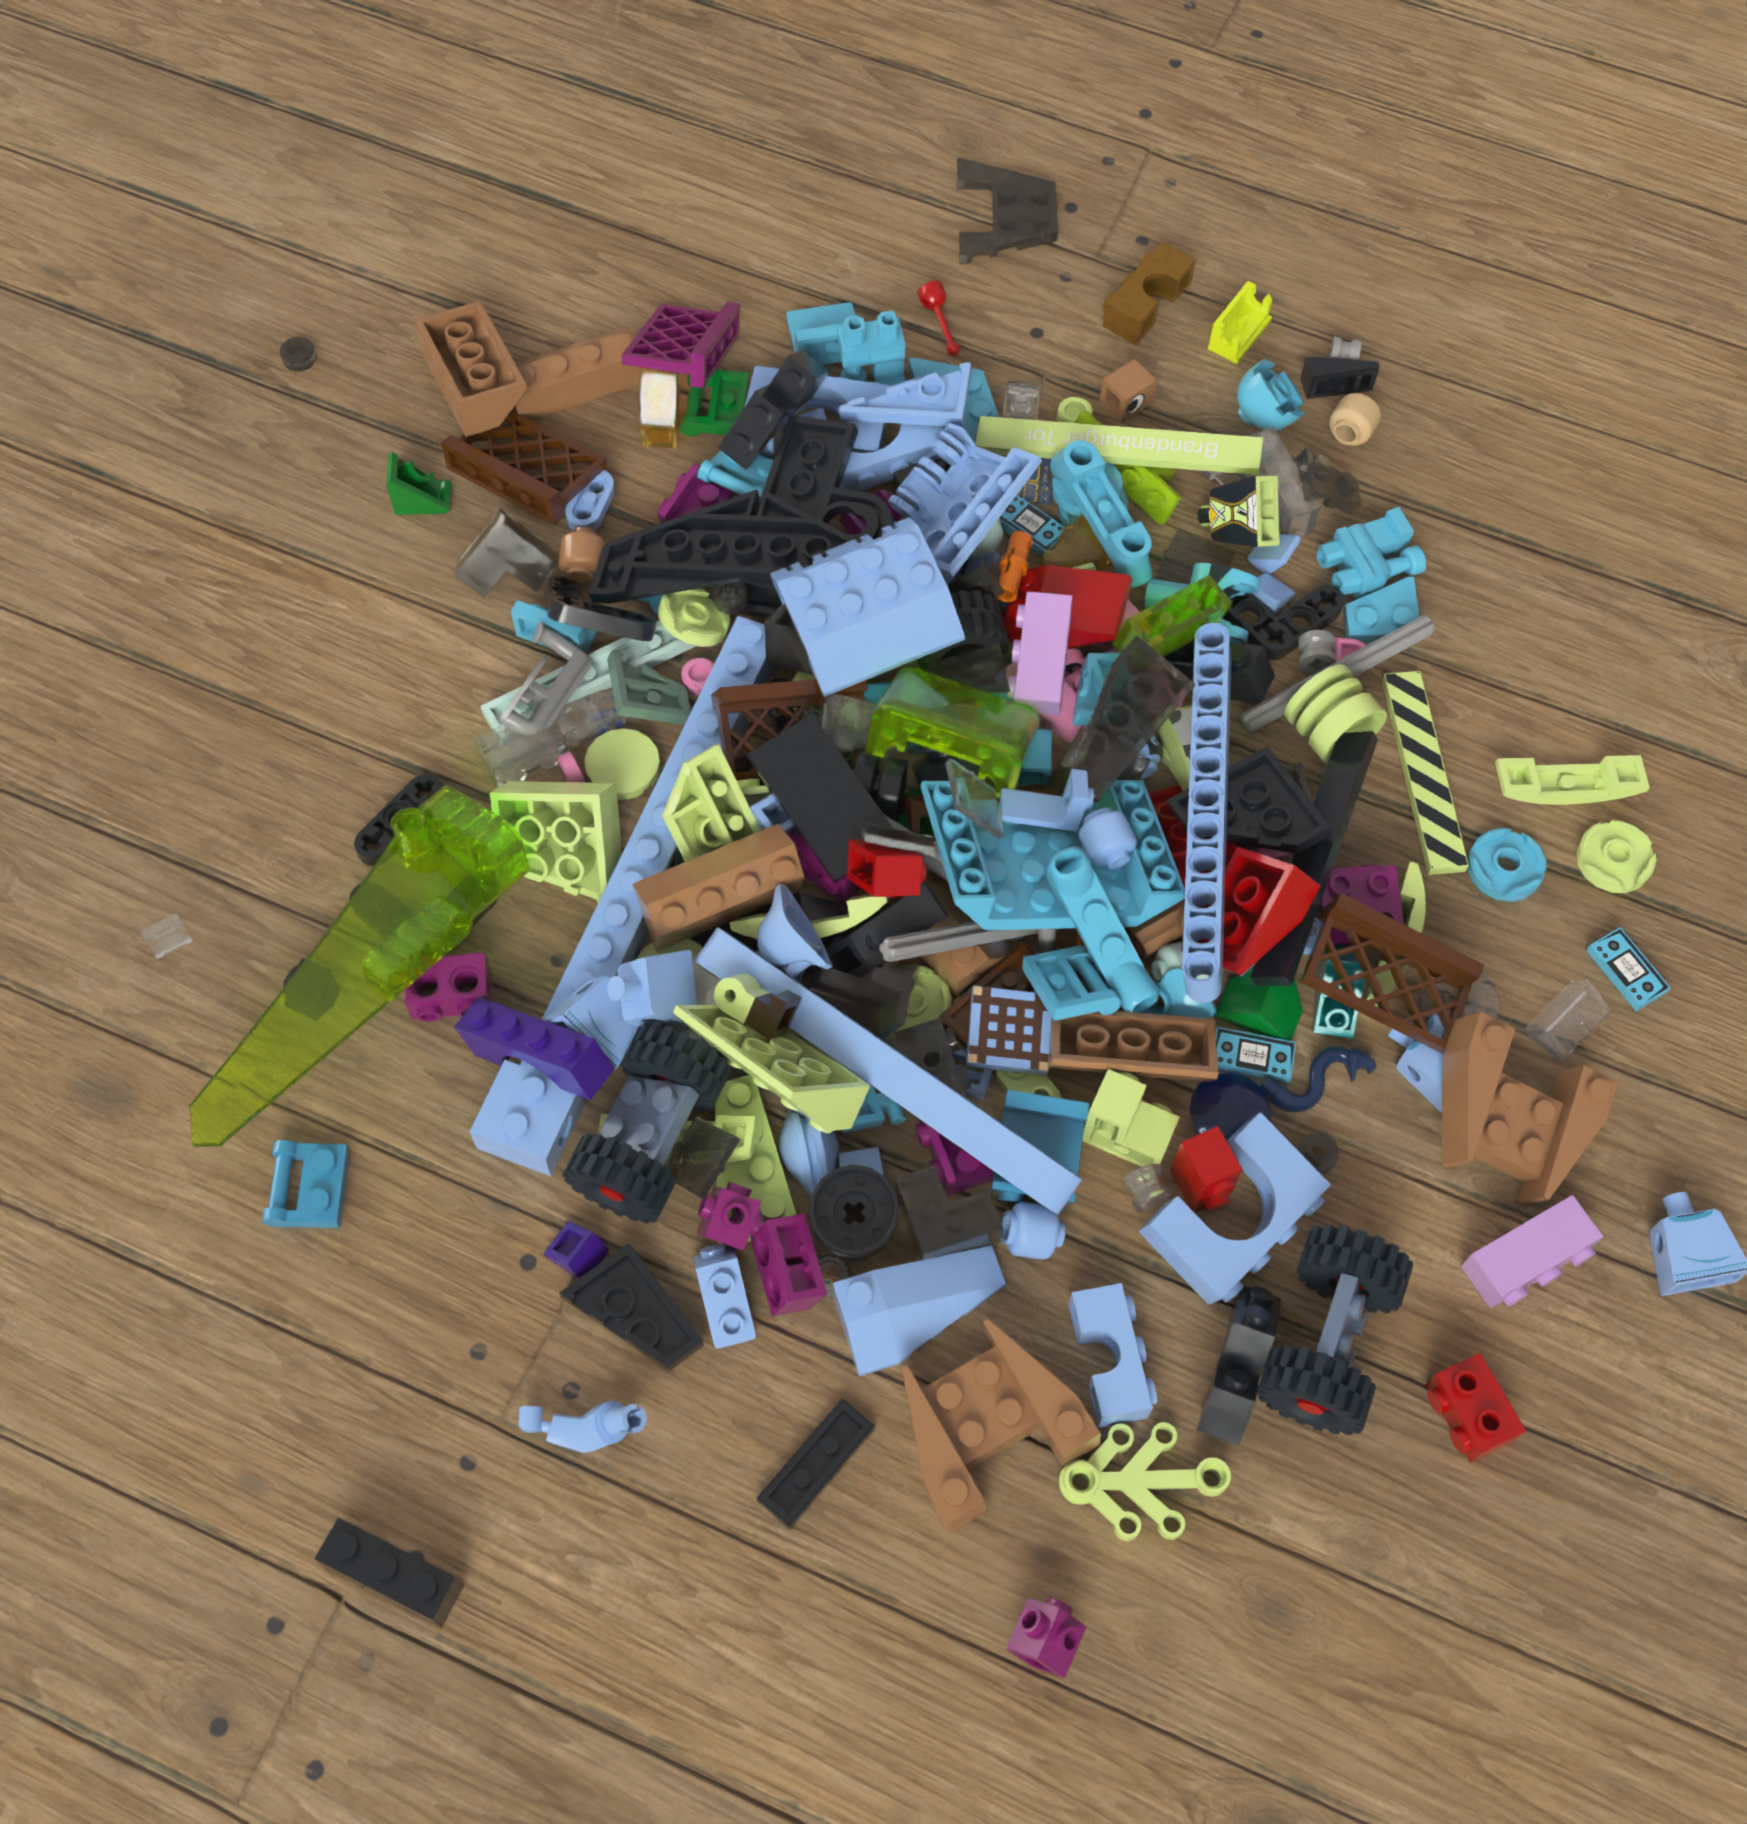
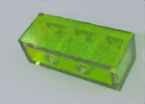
(1176, 618)

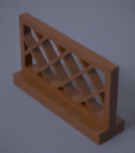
(508, 480)
(768, 697)
(1397, 942)

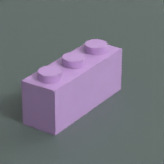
(1041, 652)
(1533, 1253)

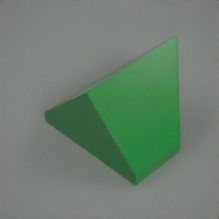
(415, 490)
(1261, 1009)

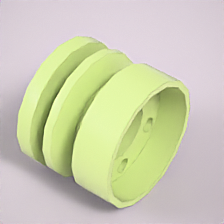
(1333, 706)

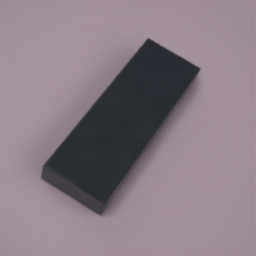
(815, 1464)

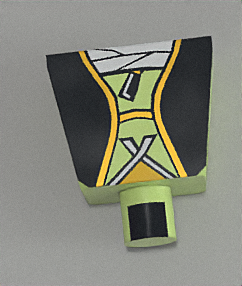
(1244, 512)

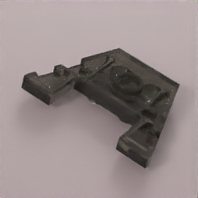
(1021, 210)

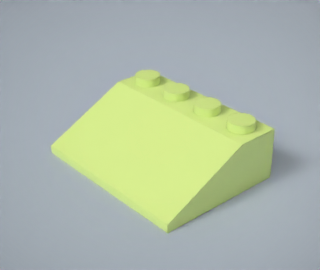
(786, 1065)

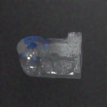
(588, 719)

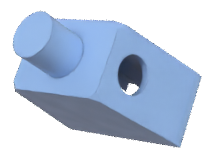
(653, 988)

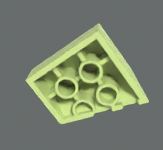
(565, 831)

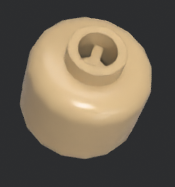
(1355, 419)

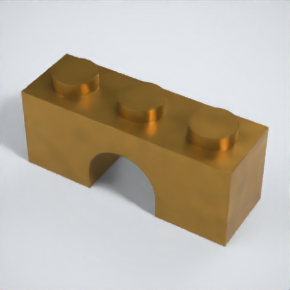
(1160, 274)

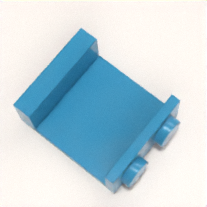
(1048, 1124)

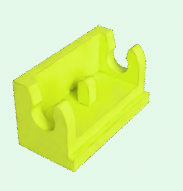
(1240, 324)

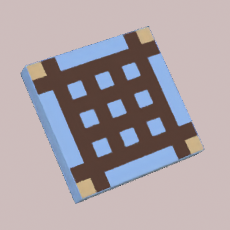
(1008, 1031)

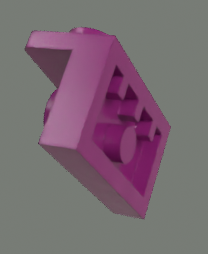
(691, 495)
(954, 1165)

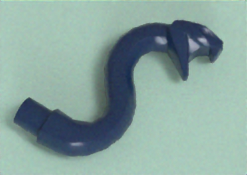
(1286, 1100)

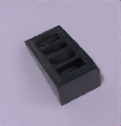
(1337, 376)

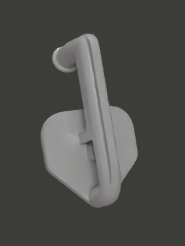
(551, 700)

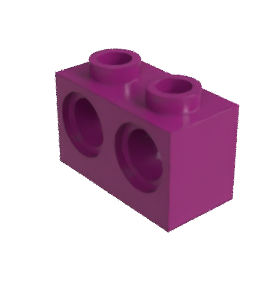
(449, 977)
(788, 1265)

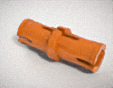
(1014, 565)

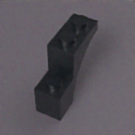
(771, 407)
(1240, 1364)

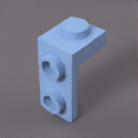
(1047, 809)
(724, 1295)

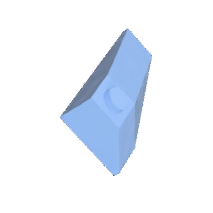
(907, 1304)

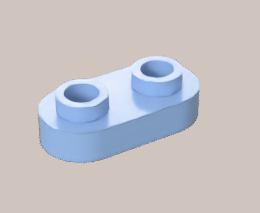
(590, 504)

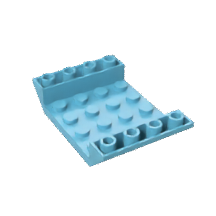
(1006, 880)

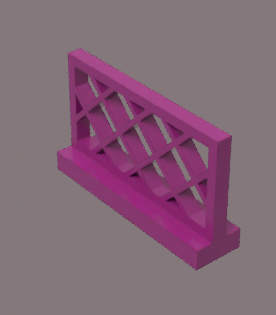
(685, 341)

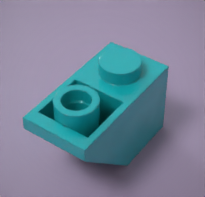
(1330, 1015)

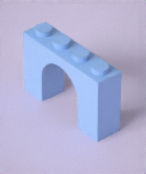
(829, 396)
(877, 467)
(1286, 1190)

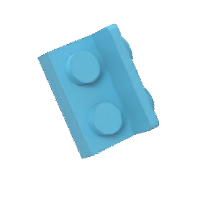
(527, 618)

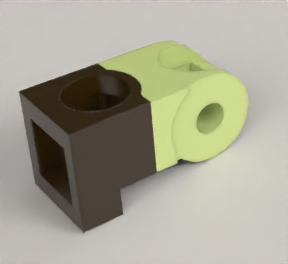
(756, 1007)

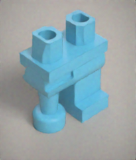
(873, 344)
(1362, 554)

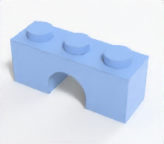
(1105, 1318)

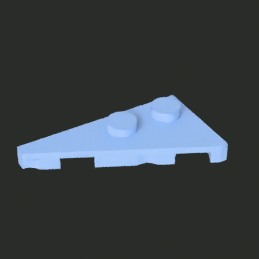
(919, 402)

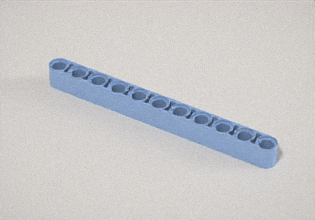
(1211, 723)
(901, 1078)

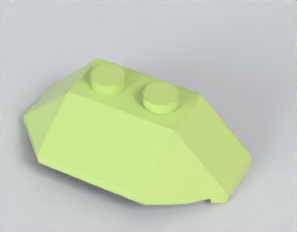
(707, 806)

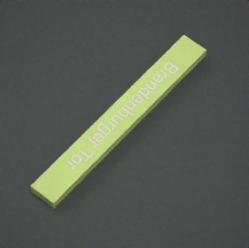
(1125, 444)

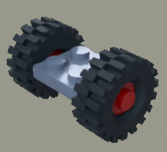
(664, 1084)
(1325, 1386)

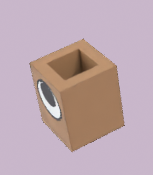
(1128, 390)

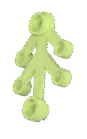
(1137, 1482)

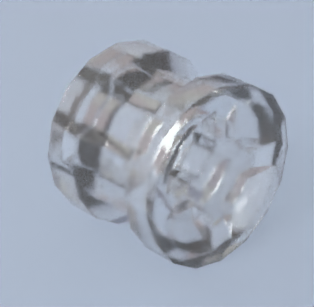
(1147, 1187)

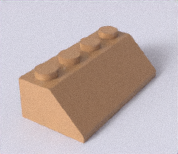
(471, 366)
(576, 374)
(718, 886)
(961, 966)
(1136, 1044)

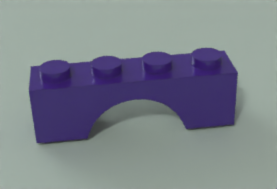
(561, 1054)

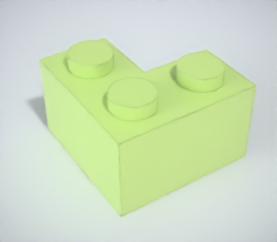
(1126, 1124)

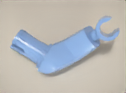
(593, 1430)

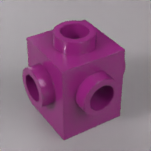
(742, 1223)
(1046, 1636)

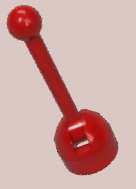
(932, 298)

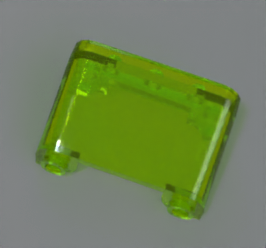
(955, 722)

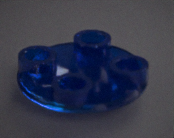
(1227, 1103)

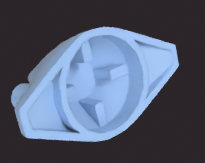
(789, 937)
(807, 1151)

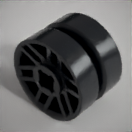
(883, 786)

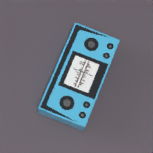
(1027, 518)
(1628, 969)
(1254, 1055)

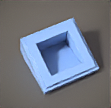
(1273, 557)
(1273, 593)

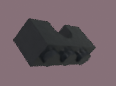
(389, 1572)

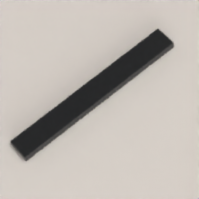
(1335, 803)

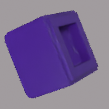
(576, 1250)

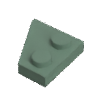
(646, 693)

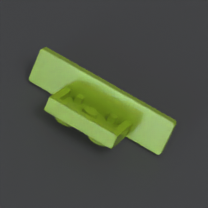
(1145, 484)

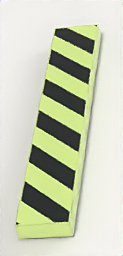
(1424, 773)

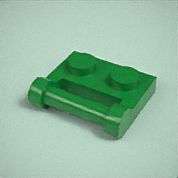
(726, 404)

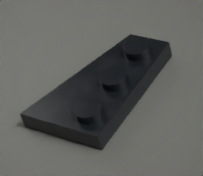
(634, 1307)

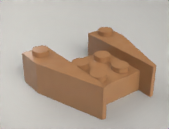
(1510, 1122)
(982, 1413)

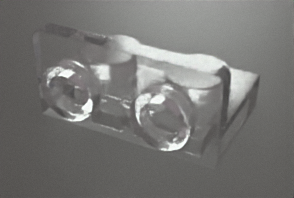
(849, 722)

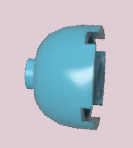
(1268, 398)

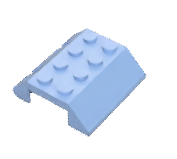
(966, 501)
(869, 606)

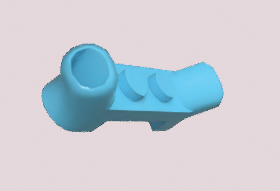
(1122, 539)
(1100, 929)

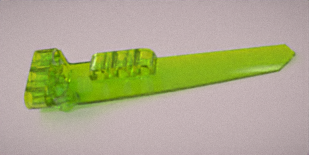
(403, 918)

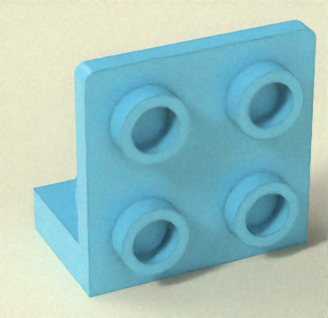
(816, 330)

